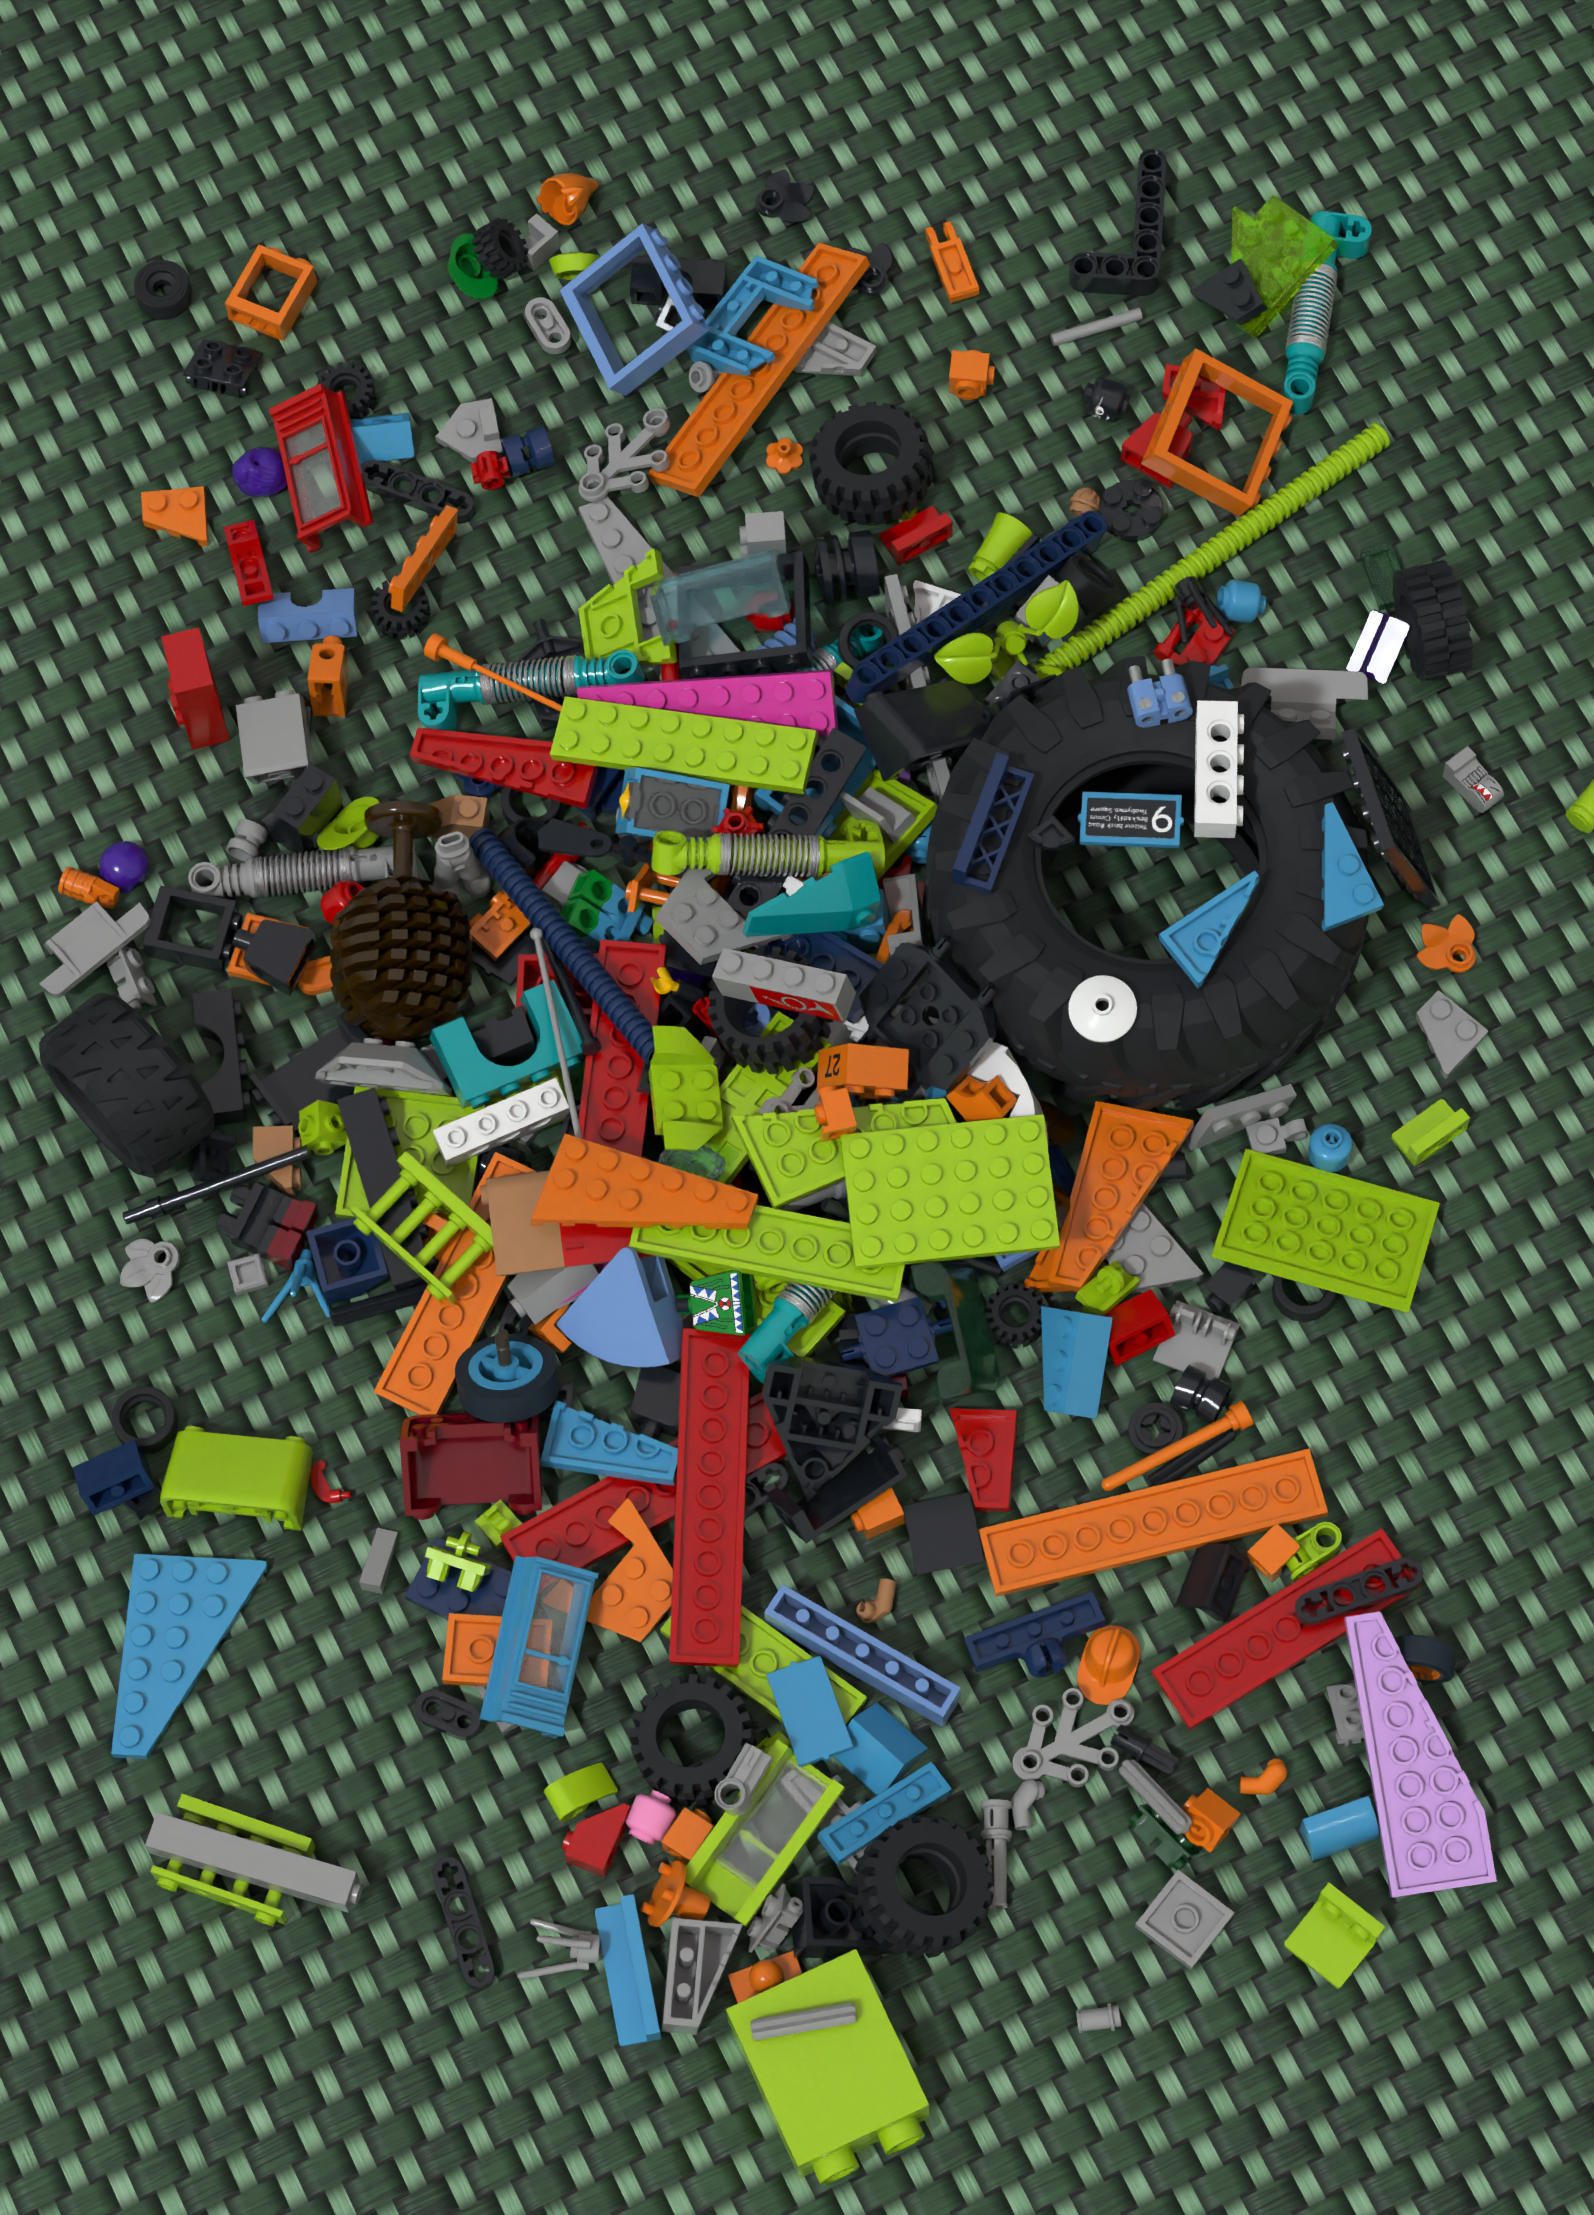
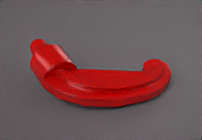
(322, 1488)

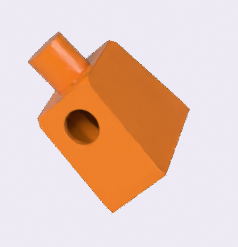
(329, 666)

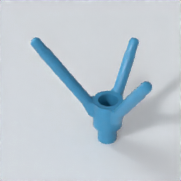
(301, 1276)

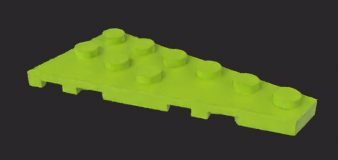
(796, 1162)

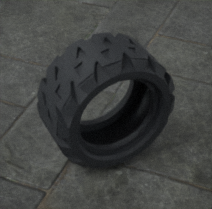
(126, 1084)

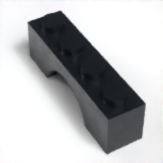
(217, 1019)

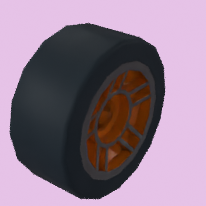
(1428, 1658)

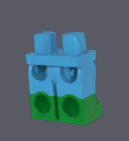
(600, 911)

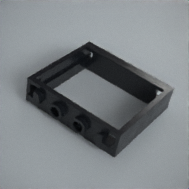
(761, 660)

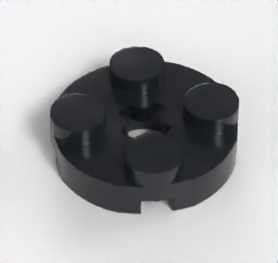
(1136, 494)

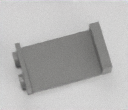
(904, 894)

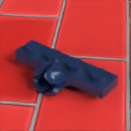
(1036, 1636)

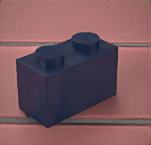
(113, 1477)

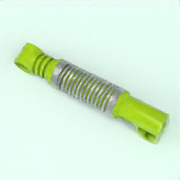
(769, 855)

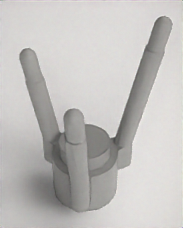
(582, 1943)

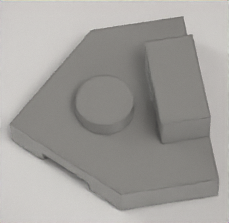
(472, 430)

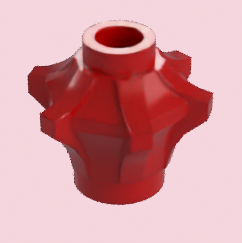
(739, 822)

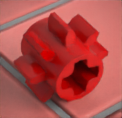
(490, 470)

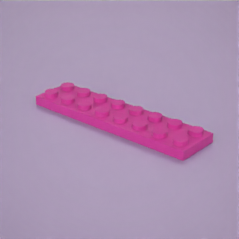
(781, 699)

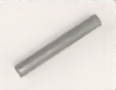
(1096, 326)

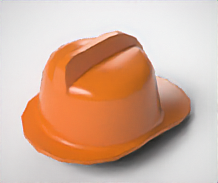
(1108, 1664)

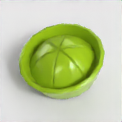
(571, 264)

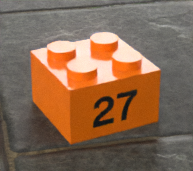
(864, 1070)

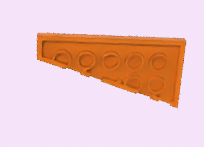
(1116, 1171)
(624, 1190)

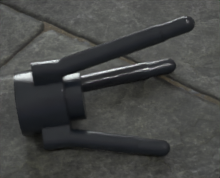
(1193, 596)

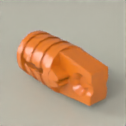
(88, 888)

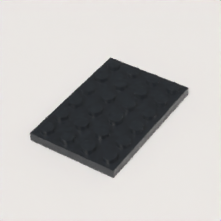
(1390, 819)

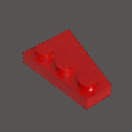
(988, 1454)

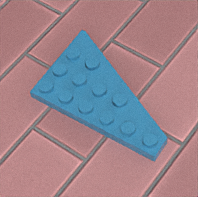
(172, 1628)

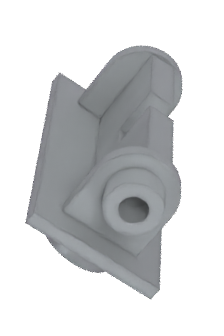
(138, 988)
(777, 1917)

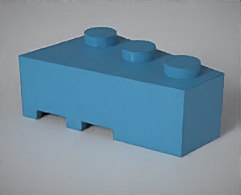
(1073, 1360)

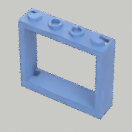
(690, 329)

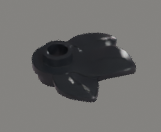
(788, 197)
(880, 264)

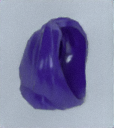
(259, 472)

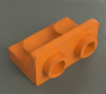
(498, 926)

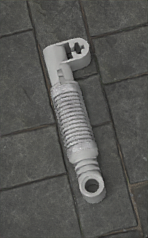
(296, 872)

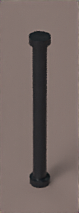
(590, 1044)

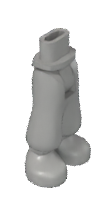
(455, 861)

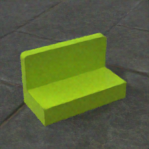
(1430, 1131)

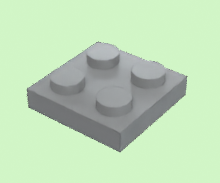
(1184, 1919)

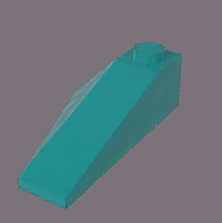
(831, 904)

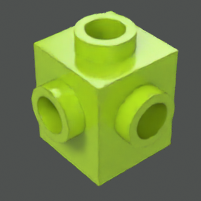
(322, 1127)

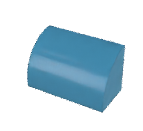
(1340, 1828)

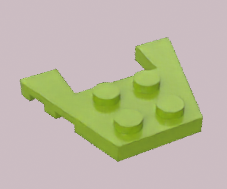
(613, 617)

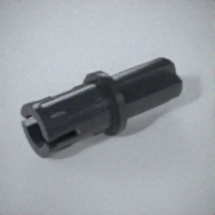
(1145, 1750)

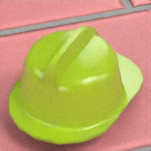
(349, 827)

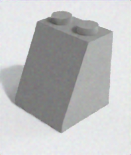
(274, 737)

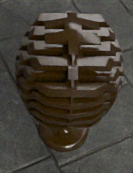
(400, 943)

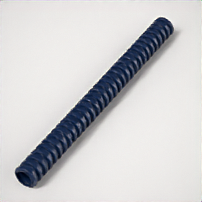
(564, 942)

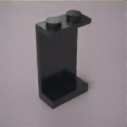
(294, 1083)
(842, 1493)

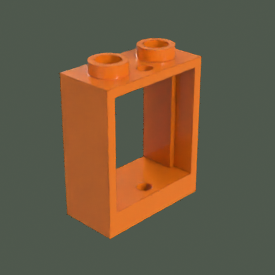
(262, 318)

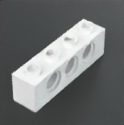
(1214, 818)
(501, 1122)

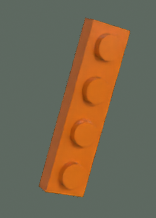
(421, 562)

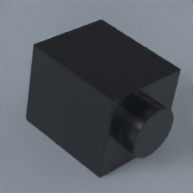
(1228, 1288)

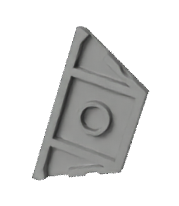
(1151, 1254)

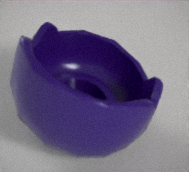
(124, 865)

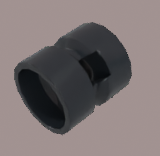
(1200, 1394)

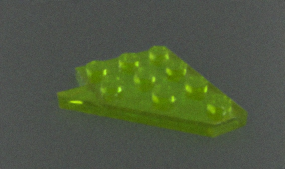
(1280, 254)

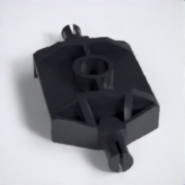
(547, 647)

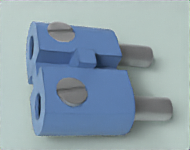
(1158, 699)

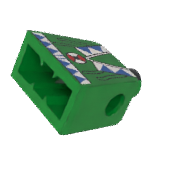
(721, 1303)

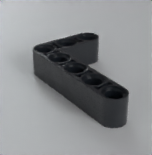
(1145, 235)

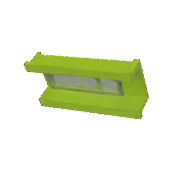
(753, 1850)

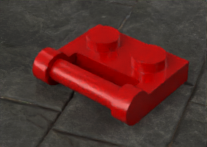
(1204, 647)

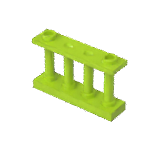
(436, 1196)
(233, 1823)

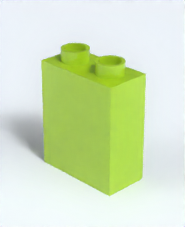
(834, 2084)

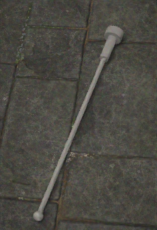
(536, 935)

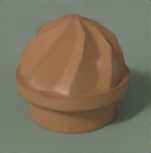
(1083, 501)

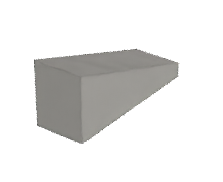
(378, 1561)

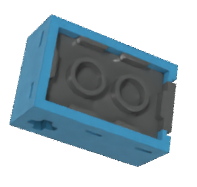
(668, 801)

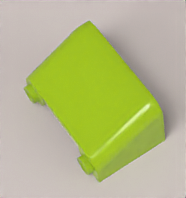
(237, 1476)

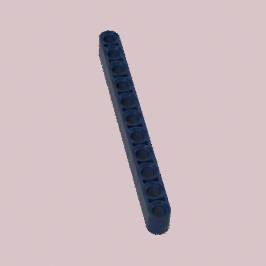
(975, 606)

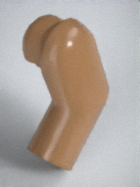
(879, 1606)

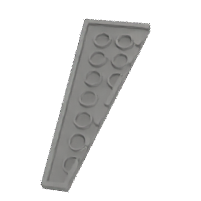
(620, 547)

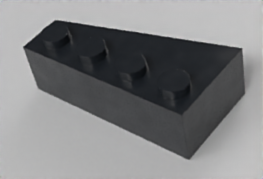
(501, 1042)

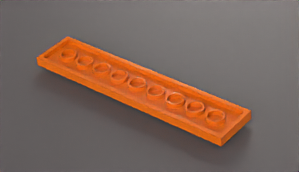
(738, 399)
(1152, 1522)

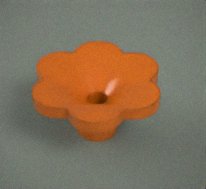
(784, 456)

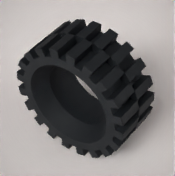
(1437, 618)
(777, 1050)
(689, 1782)

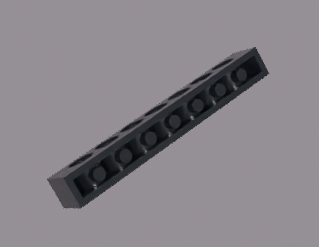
(846, 756)

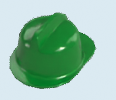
(467, 271)

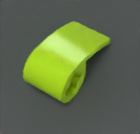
(575, 1791)

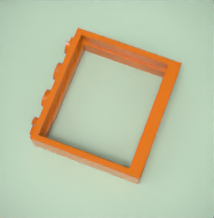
(1189, 476)

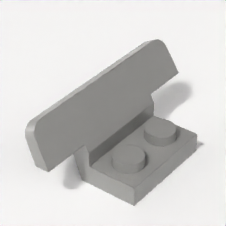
(1308, 693)
(89, 943)

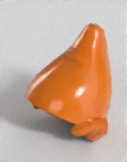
(566, 196)

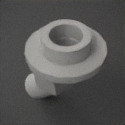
(702, 376)

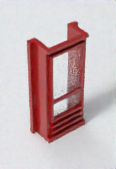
(320, 462)

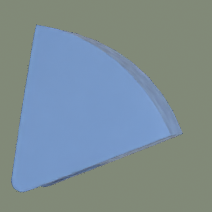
(628, 1313)

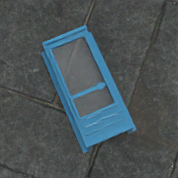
(538, 1645)

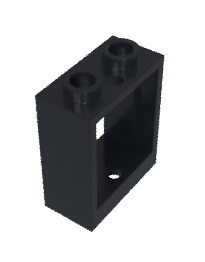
(162, 914)

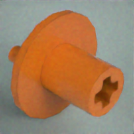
(674, 1897)

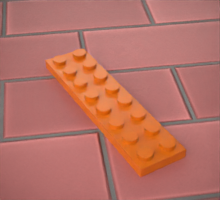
(438, 1332)

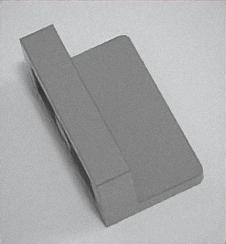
(881, 810)

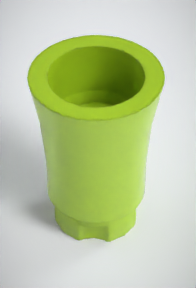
(999, 545)

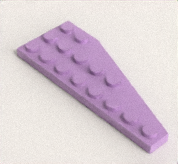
(1423, 1801)

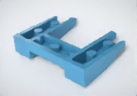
(758, 282)

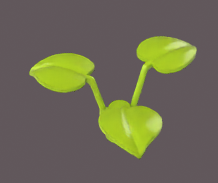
(1048, 611)

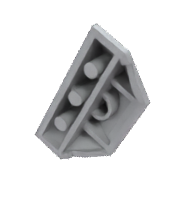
(384, 1067)

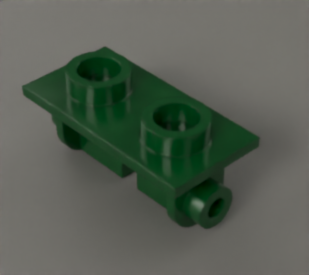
(1173, 1846)

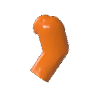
(1267, 1782)

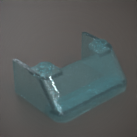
(719, 595)

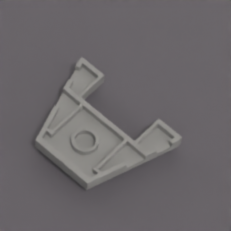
(704, 920)

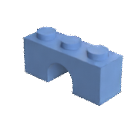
(331, 616)

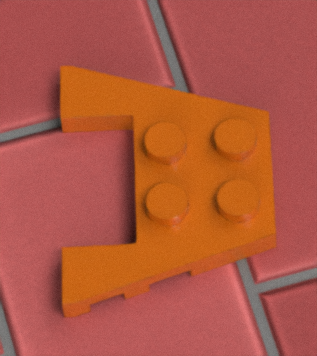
(639, 1587)

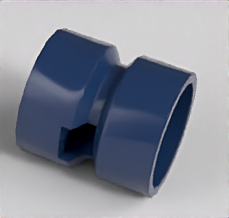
(538, 449)

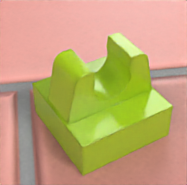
(496, 1522)

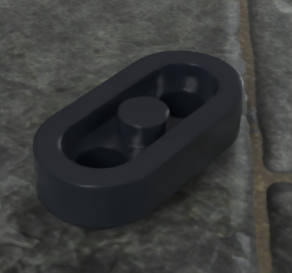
(449, 1714)

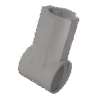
(745, 1776)

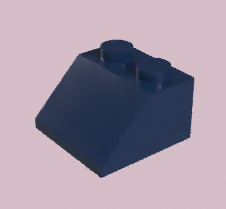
(346, 1260)

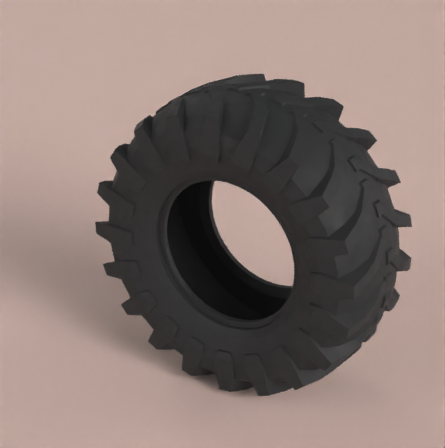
(1278, 965)

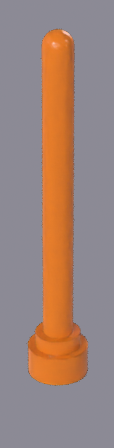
(1235, 1418)

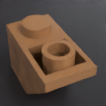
(271, 1142)

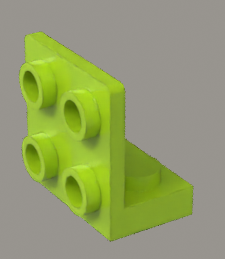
(1334, 1936)

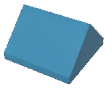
(881, 1749)

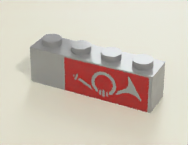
(784, 984)

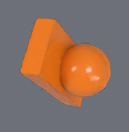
(764, 1976)

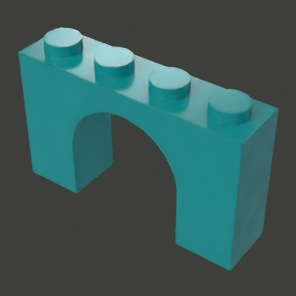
(478, 1079)

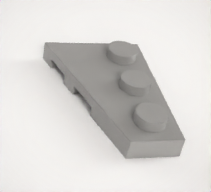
(1239, 1114)

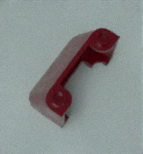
(469, 1462)

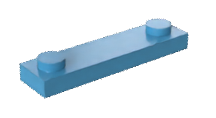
(898, 1802)

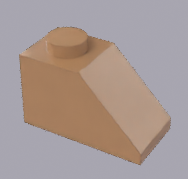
(462, 814)

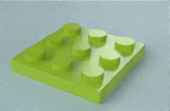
(918, 805)

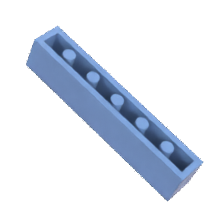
(862, 1655)

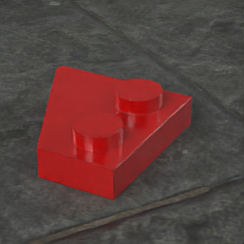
(1205, 400)

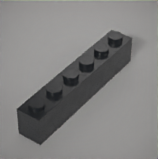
(378, 1168)

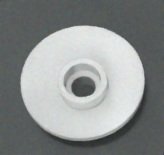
(1107, 1024)

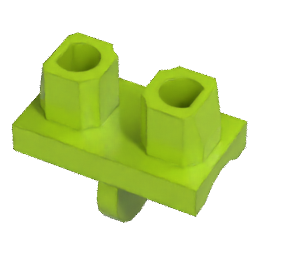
(1106, 1289)
(443, 1559)

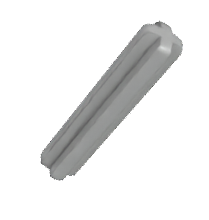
(1155, 1796)
(803, 2021)

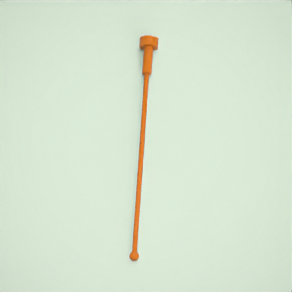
(438, 648)

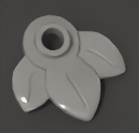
(147, 1271)

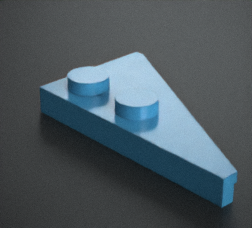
(1347, 884)
(1203, 933)

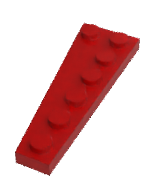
(506, 762)

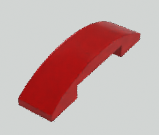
(248, 563)

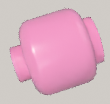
(650, 1817)

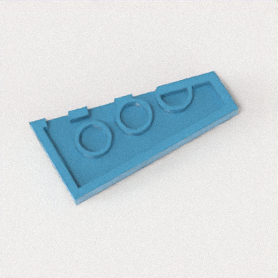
(595, 1447)

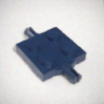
(896, 1338)

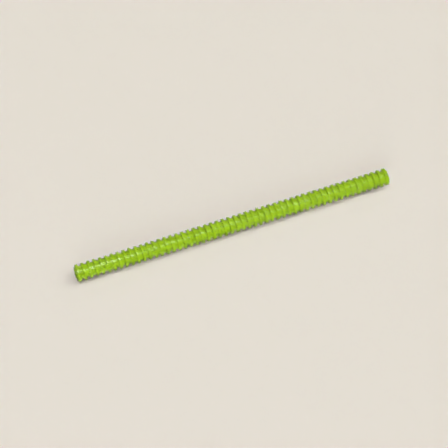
(1218, 549)

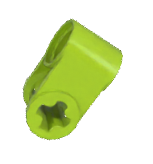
(1311, 1553)

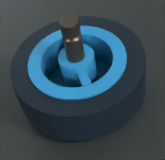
(507, 1378)

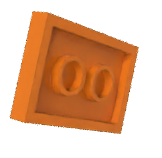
(469, 1648)

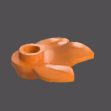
(1445, 943)

